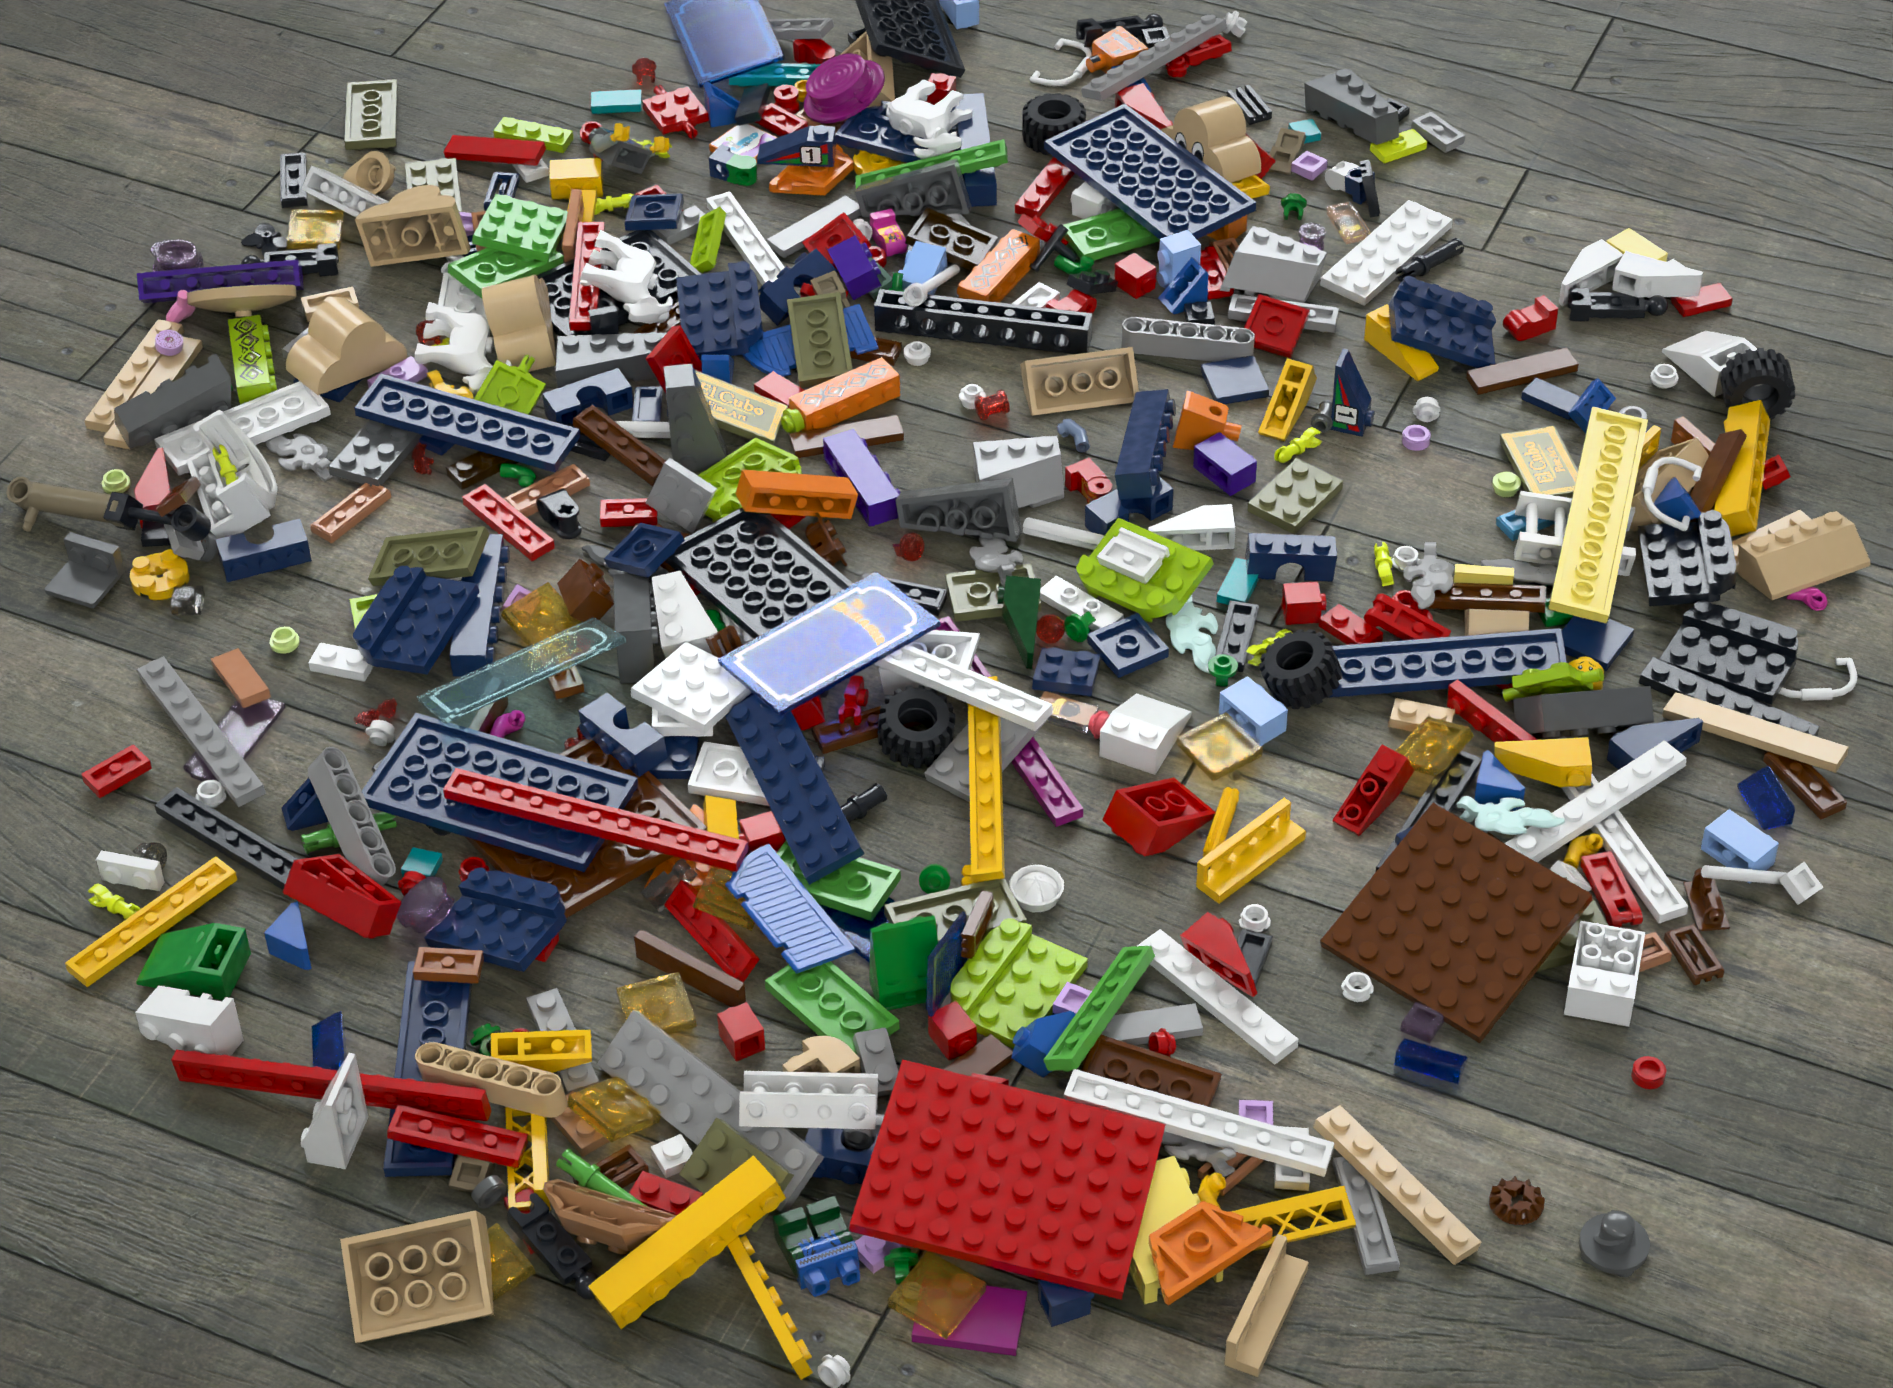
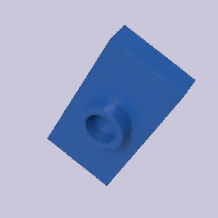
(1594, 396)

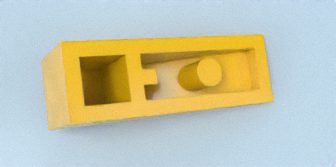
(1413, 361)
(1288, 399)
(1549, 760)
(543, 1049)

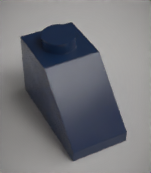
(303, 808)

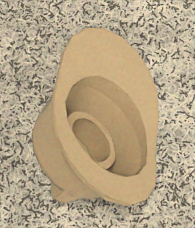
(372, 172)

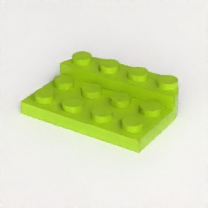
(726, 473)
(1166, 589)
(1013, 980)

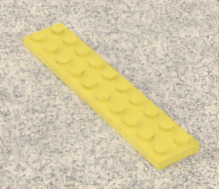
(1598, 515)

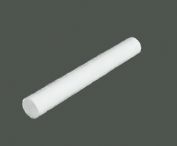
(1741, 874)

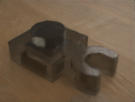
(663, 885)

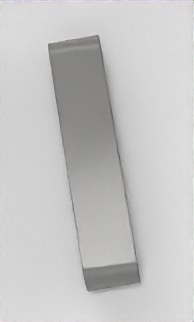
(1186, 339)
(350, 815)

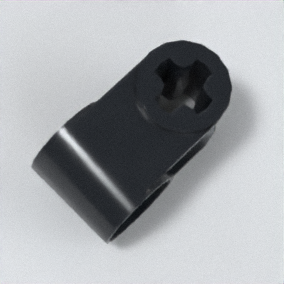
(560, 513)

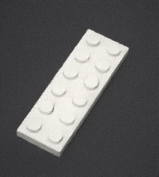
(1391, 245)
(259, 419)

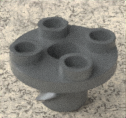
(1614, 1243)

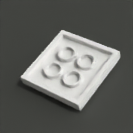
(691, 688)

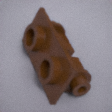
(823, 542)
(1706, 903)

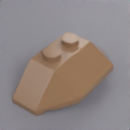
(603, 1217)

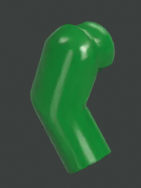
(1074, 268)
(519, 472)

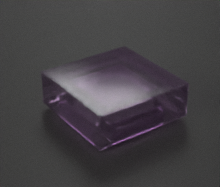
(1422, 1022)

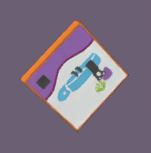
(743, 140)

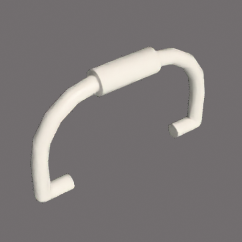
(1077, 74)
(1649, 484)
(1826, 693)

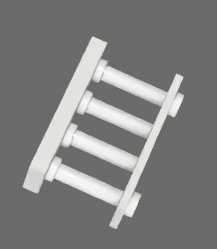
(1545, 548)
(809, 1100)

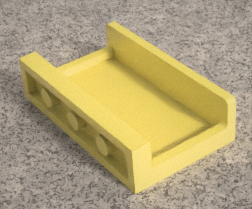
(1166, 1200)

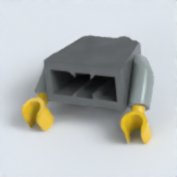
(621, 151)

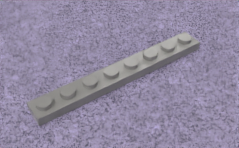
(1153, 58)
(201, 731)

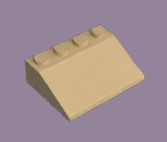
(418, 1276)

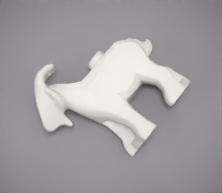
(933, 122)
(629, 281)
(467, 344)

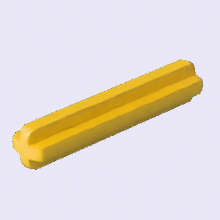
(1222, 819)

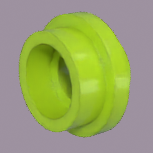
(792, 420)

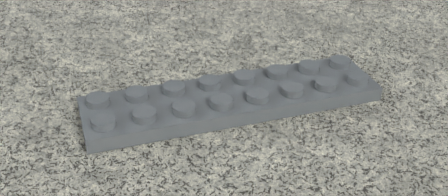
(695, 1094)

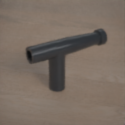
(1052, 244)

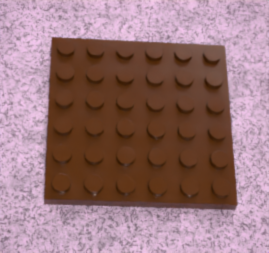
(614, 862)
(1456, 921)

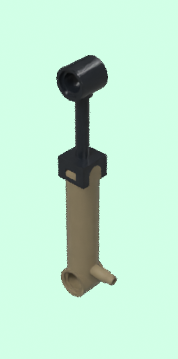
(116, 508)

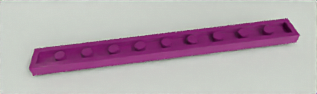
(1035, 766)

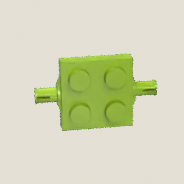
(512, 387)
(1557, 679)

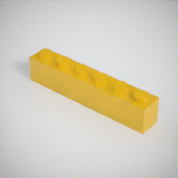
(1742, 489)
(687, 1242)

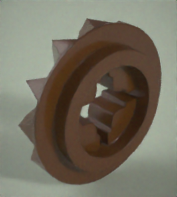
(1522, 1212)

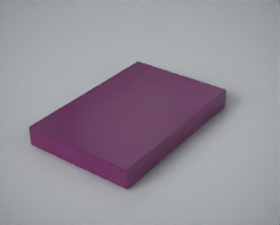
(989, 1326)

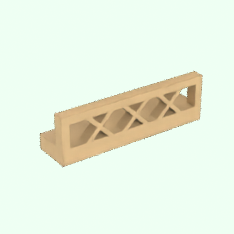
(1265, 1309)

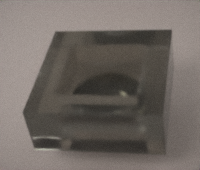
(187, 600)

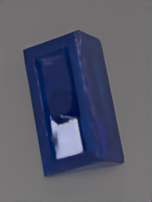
(1767, 799)
(329, 1042)
(1430, 1060)

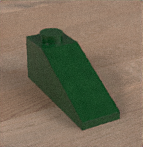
(1020, 613)

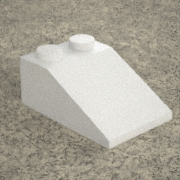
(947, 645)
(1142, 732)
(337, 1119)

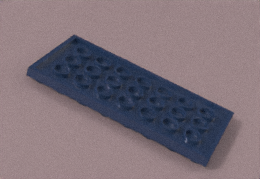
(1149, 174)
(426, 755)

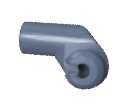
(1077, 432)

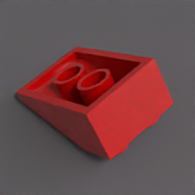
(1156, 815)

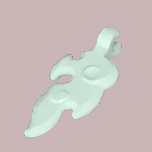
(1186, 633)
(1500, 819)

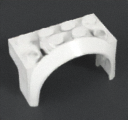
(244, 501)

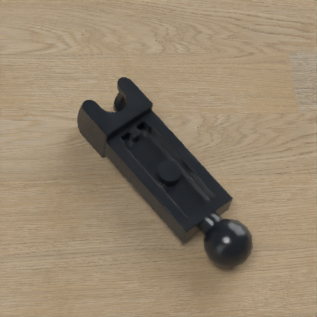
(1092, 30)
(316, 260)
(1612, 305)
(553, 1245)

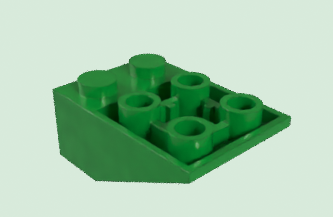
(198, 960)
(901, 961)

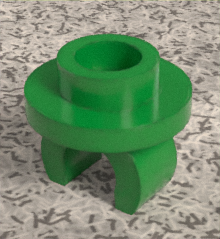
(1293, 202)
(1078, 626)
(1222, 668)
(934, 879)
(483, 1037)
(900, 1259)

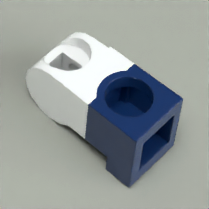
(1348, 178)

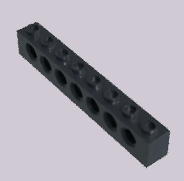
(985, 322)

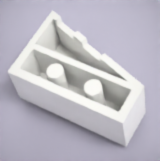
(680, 614)
(190, 1021)

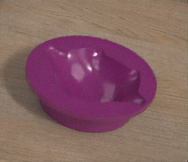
(842, 88)

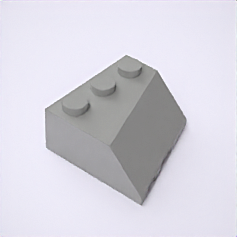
(1274, 266)
(1030, 462)

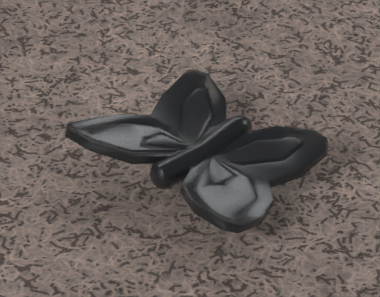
(265, 239)

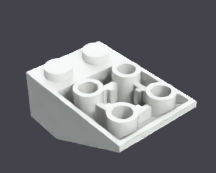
(1706, 355)
(1604, 973)

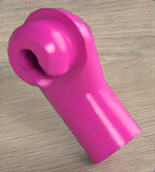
(1811, 597)
(508, 723)

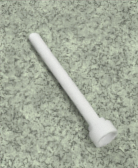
(917, 293)

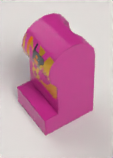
(887, 232)

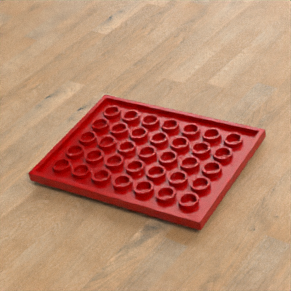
(1009, 1179)

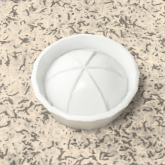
(1036, 887)

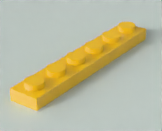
(151, 921)
(769, 1302)

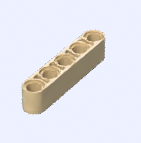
(504, 1081)

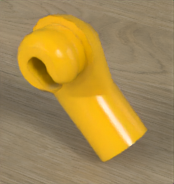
(1581, 847)
(1210, 1188)

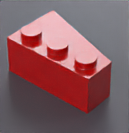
(343, 894)

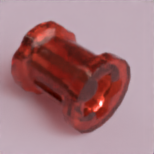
(992, 404)

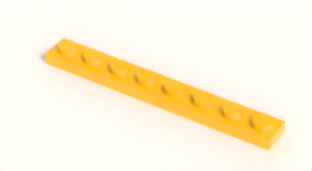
(985, 794)

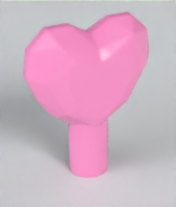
(180, 309)

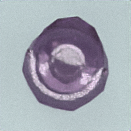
(175, 255)
(425, 905)

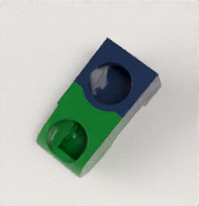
(733, 167)

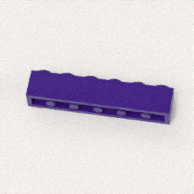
(165, 285)

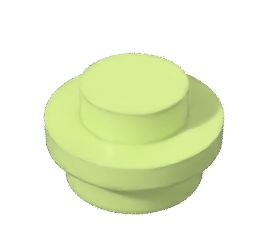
(116, 481)
(1506, 484)
(284, 640)

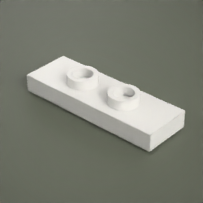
(1072, 600)

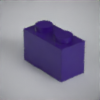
(854, 266)
(1225, 463)

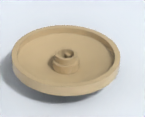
(241, 299)

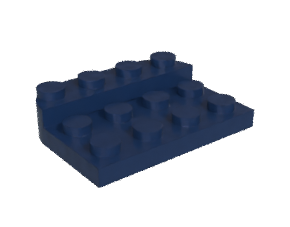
(874, 134)
(721, 310)
(1442, 322)
(412, 620)
(503, 917)

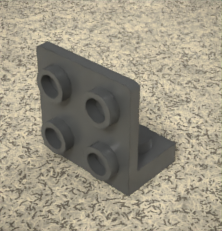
(89, 572)

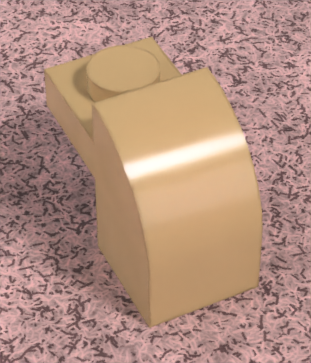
(824, 1055)

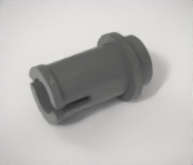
(1322, 419)

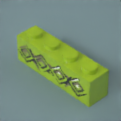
(250, 358)

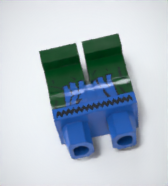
(817, 1245)

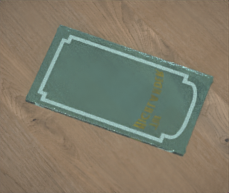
(520, 670)

